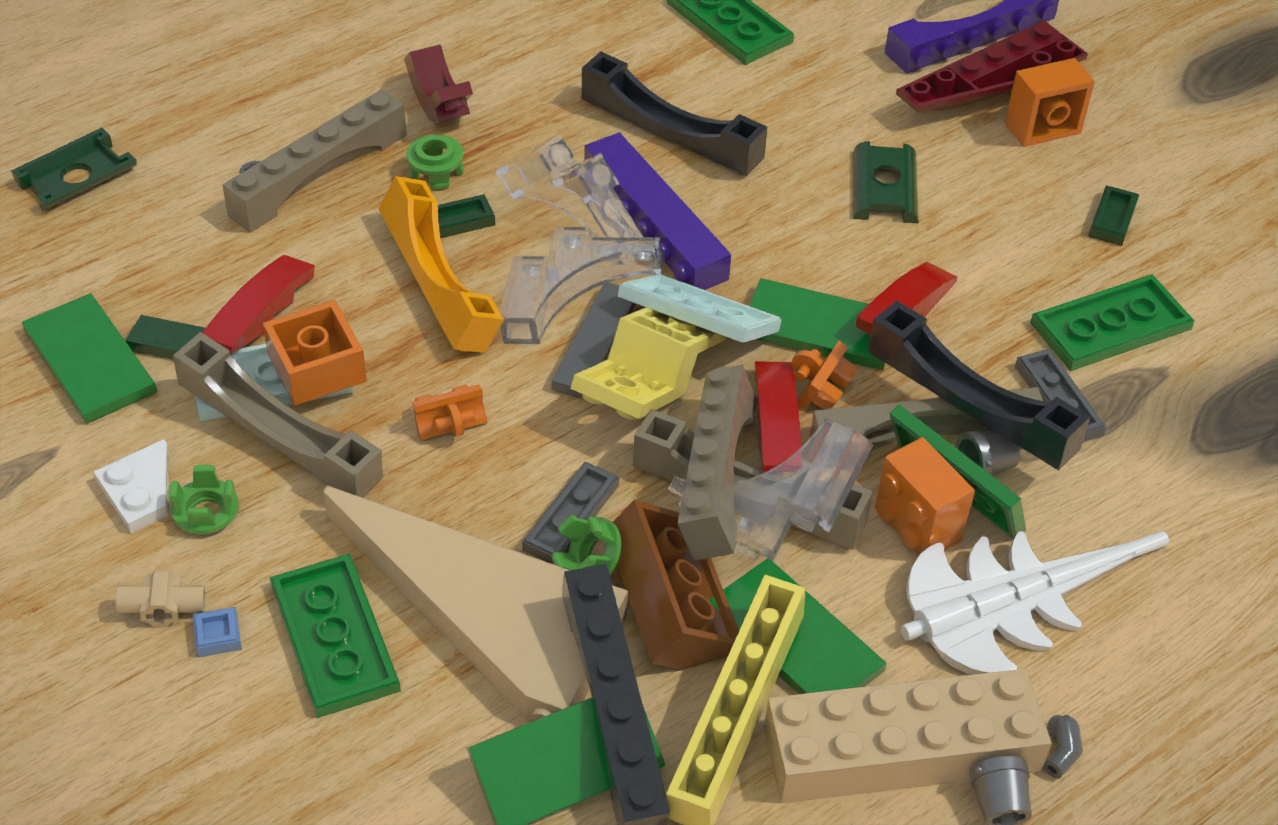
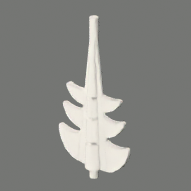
(963, 614)

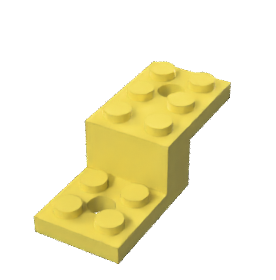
(646, 363)

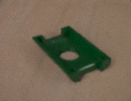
(88, 152)
(881, 196)

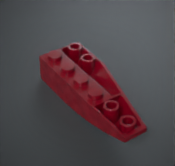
(989, 69)

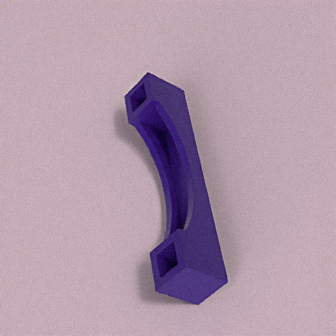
(920, 44)

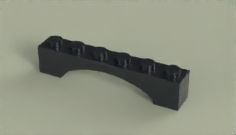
(732, 143)
(1043, 428)
(622, 723)

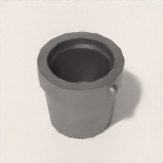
(989, 450)
(1002, 789)

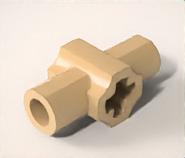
(160, 599)

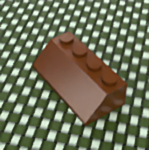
(672, 590)

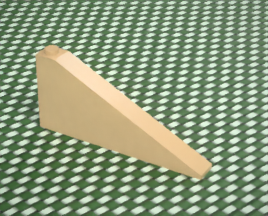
(482, 597)

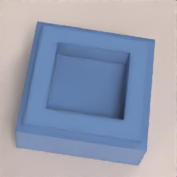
(217, 632)

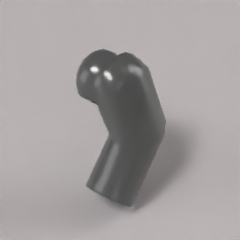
(1069, 745)

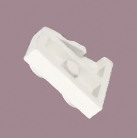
(138, 486)

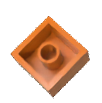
(1049, 102)
(314, 352)
(923, 497)

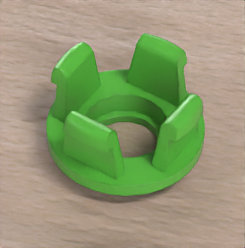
(426, 157)
(204, 488)
(583, 537)

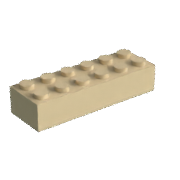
(902, 734)

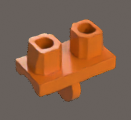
(811, 367)
(449, 412)

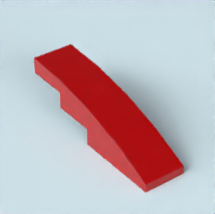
(916, 289)
(257, 302)
(776, 413)

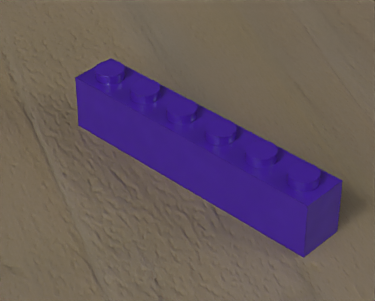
(660, 213)

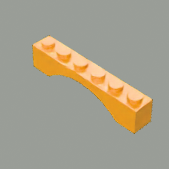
(412, 218)

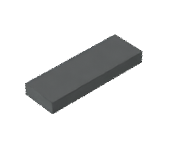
(1047, 373)
(582, 498)

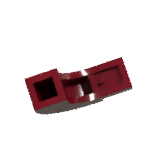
(434, 85)

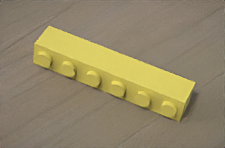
(736, 703)

